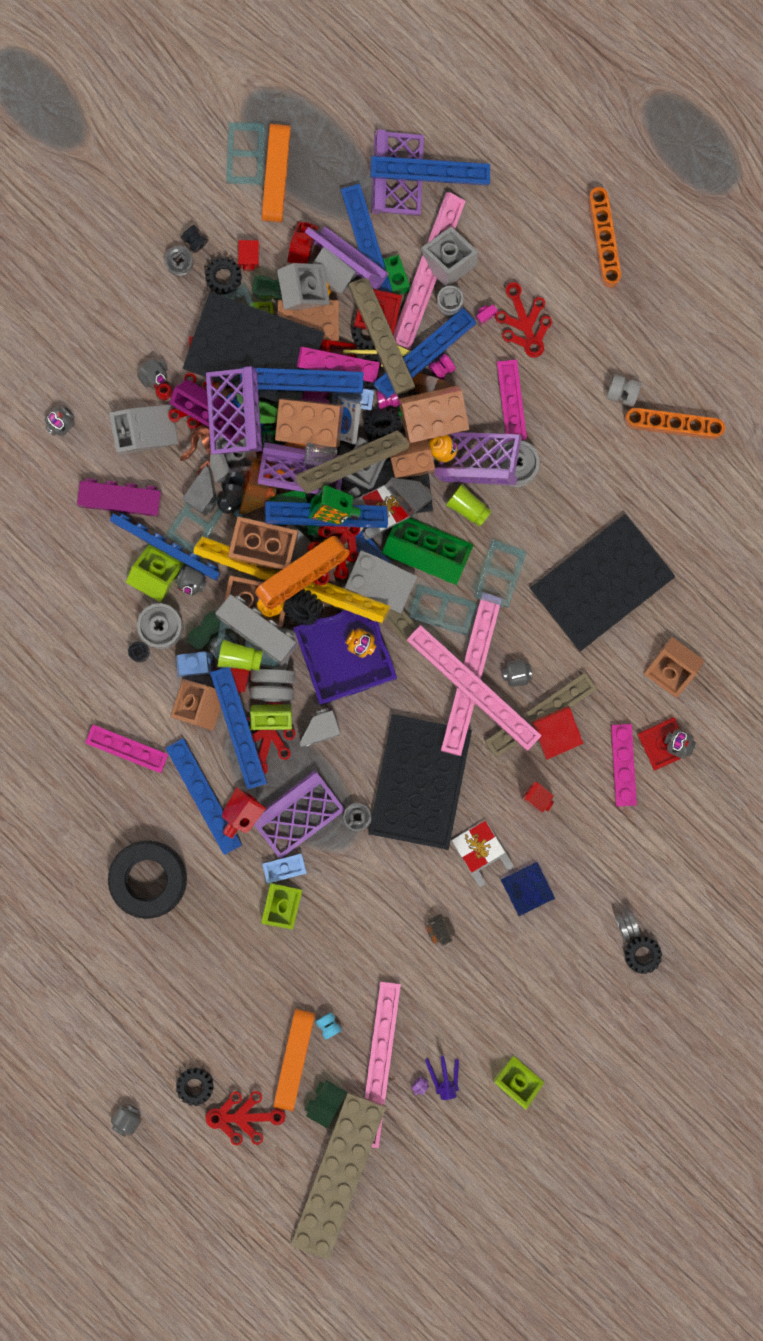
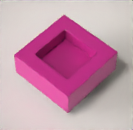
(486, 314)

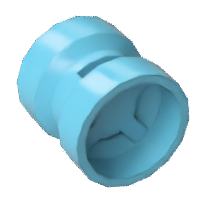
(331, 1029)

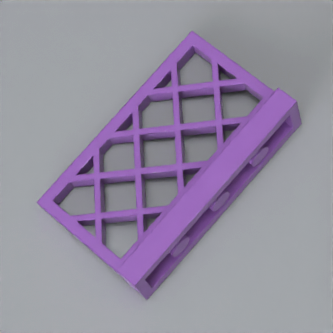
(379, 185)
(351, 256)
(250, 405)
(285, 458)
(482, 475)
(291, 797)

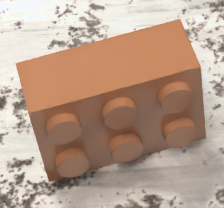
(320, 318)
(434, 414)
(309, 422)
(262, 544)
(246, 590)

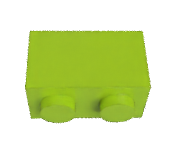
(154, 573)

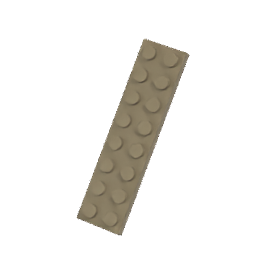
(338, 1175)

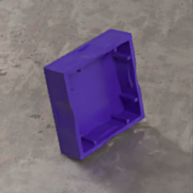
(332, 667)

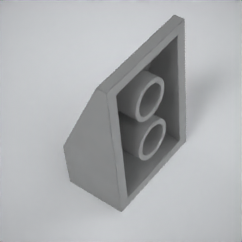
(380, 581)

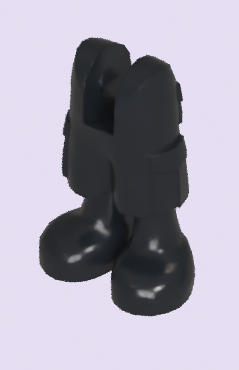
(233, 493)

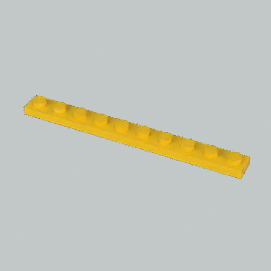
(327, 593)

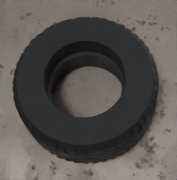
(119, 883)

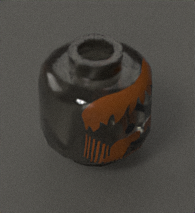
(440, 929)

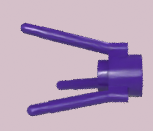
(447, 1089)

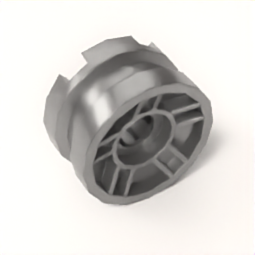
(184, 267)
(349, 817)
(627, 924)

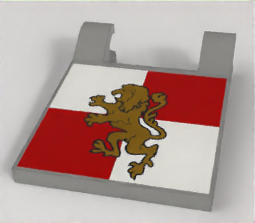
(382, 497)
(479, 849)

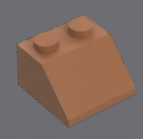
(413, 461)
(674, 667)
(196, 705)

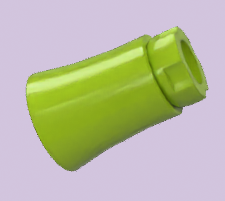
(468, 506)
(239, 656)

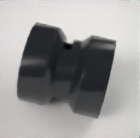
(195, 240)
(138, 655)

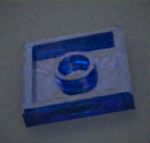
(527, 889)

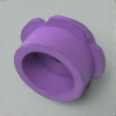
(420, 1086)

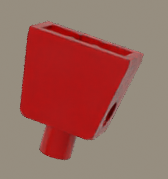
(241, 812)

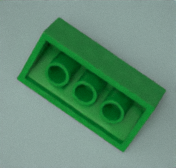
(428, 549)

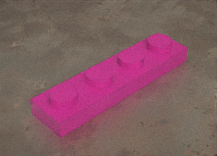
(326, 361)
(511, 398)
(127, 749)
(623, 765)

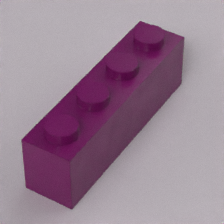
(194, 402)
(119, 498)

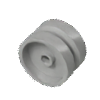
(528, 461)
(148, 623)
(272, 685)

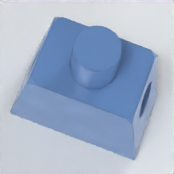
(194, 664)

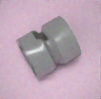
(449, 301)
(628, 396)

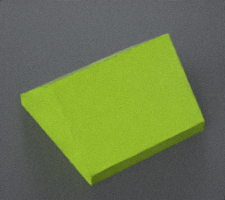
(281, 906)
(518, 1082)

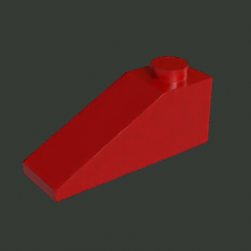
(538, 797)

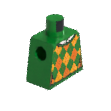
(333, 506)

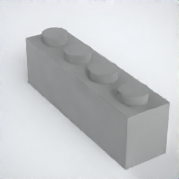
(256, 629)

